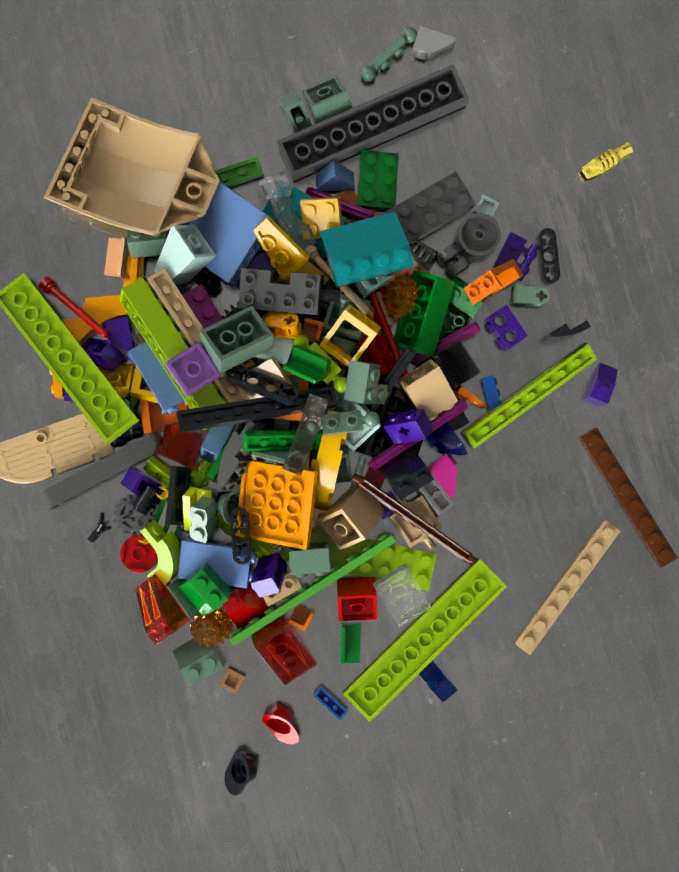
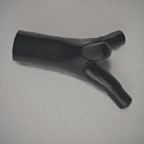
(98, 529)

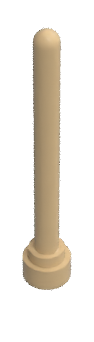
(313, 252)

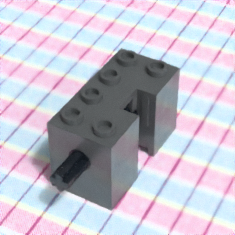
(302, 296)

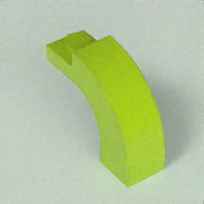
(167, 550)

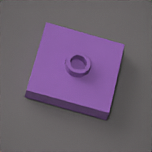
(193, 369)

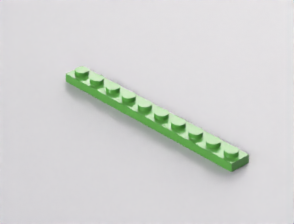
(319, 583)

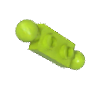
(334, 370)

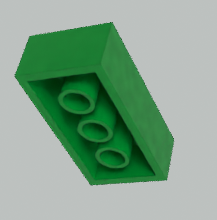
(423, 325)

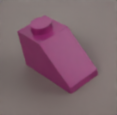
(445, 473)

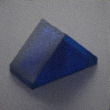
(438, 681)

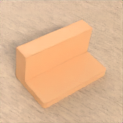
(116, 257)

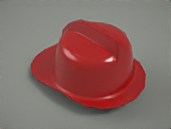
(281, 724)

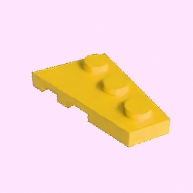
(282, 250)

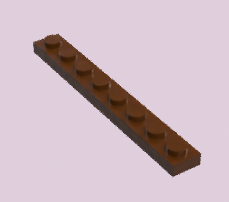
(628, 497)

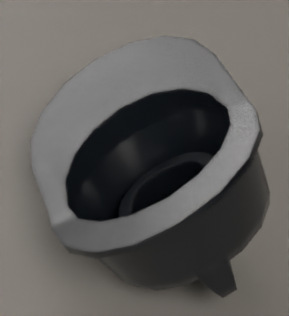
(239, 773)

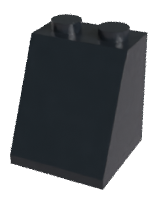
(406, 473)

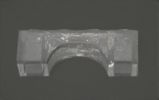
(278, 191)

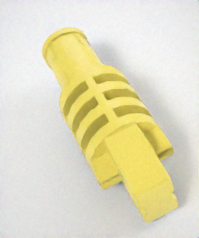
(606, 160)

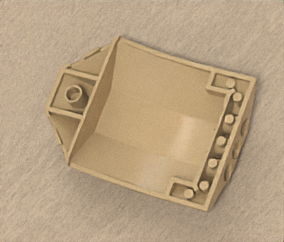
(133, 172)

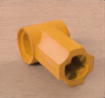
(134, 271)

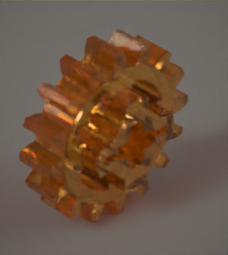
(401, 296)
(211, 628)

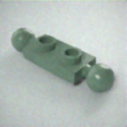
(384, 59)
(345, 422)

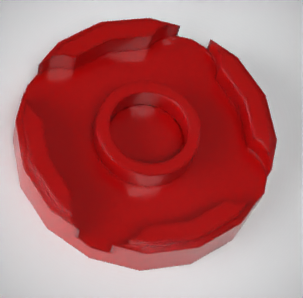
(138, 556)

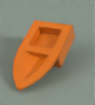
(462, 393)

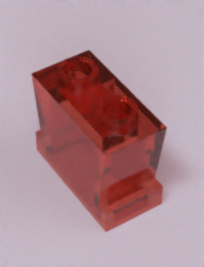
(179, 446)

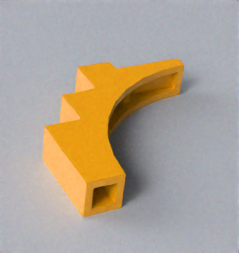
(101, 310)

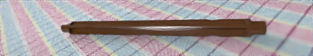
(414, 519)

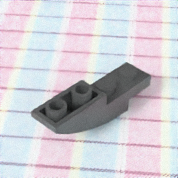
(234, 460)

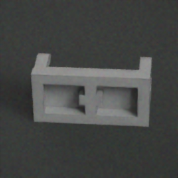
(436, 497)

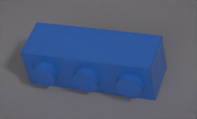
(491, 392)
(330, 702)

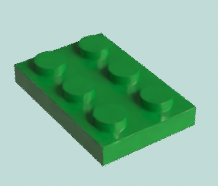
(377, 180)

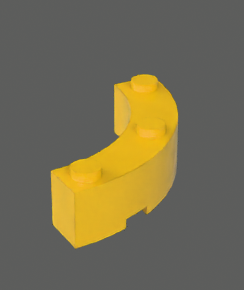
(327, 465)

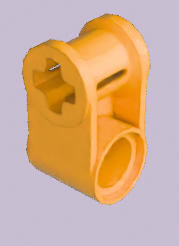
(280, 324)

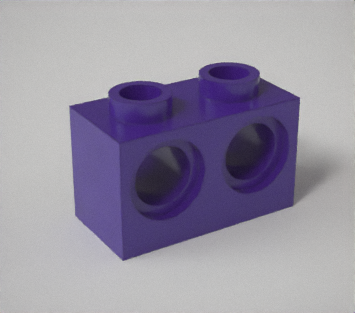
(510, 325)
(269, 575)

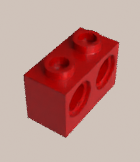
(378, 353)

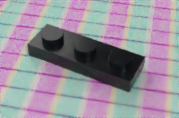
(178, 487)

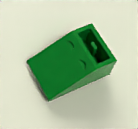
(459, 310)

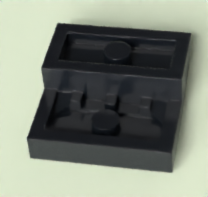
(564, 332)

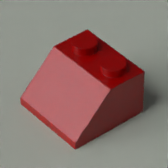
(357, 599)

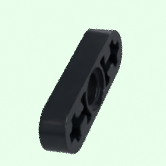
(555, 269)
(247, 550)

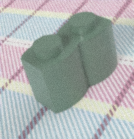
(203, 520)

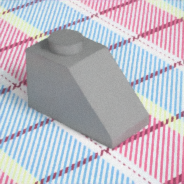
(431, 43)

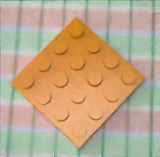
(278, 504)

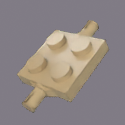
(408, 531)

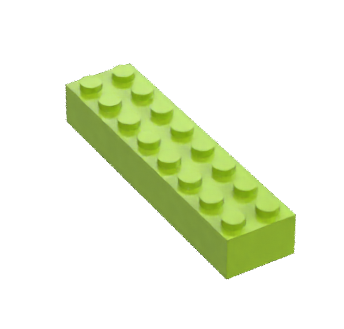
(162, 336)

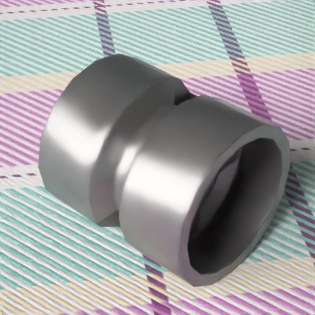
(449, 254)

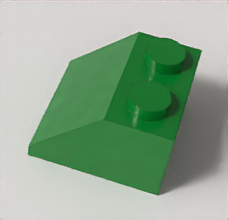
(205, 590)

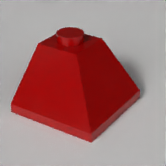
(244, 606)

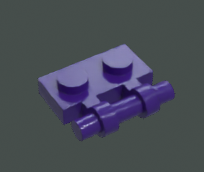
(513, 249)

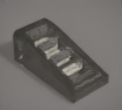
(427, 250)

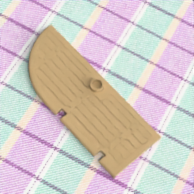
(57, 446)

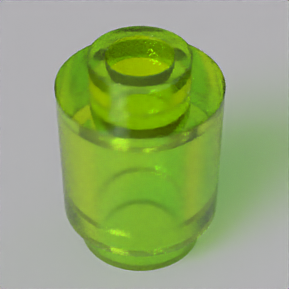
(199, 473)

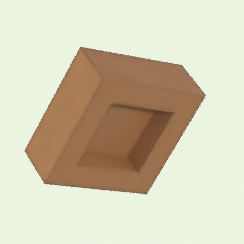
(232, 680)

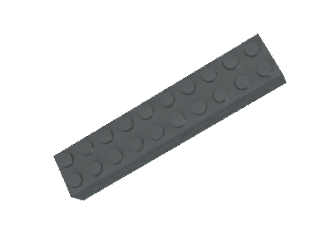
(373, 122)

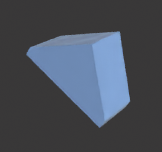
(334, 178)

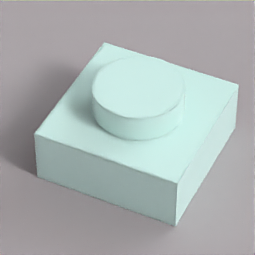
(486, 205)

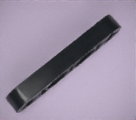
(260, 387)

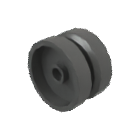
(489, 235)

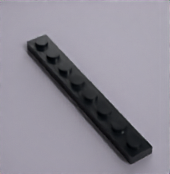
(247, 410)

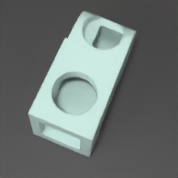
(368, 286)

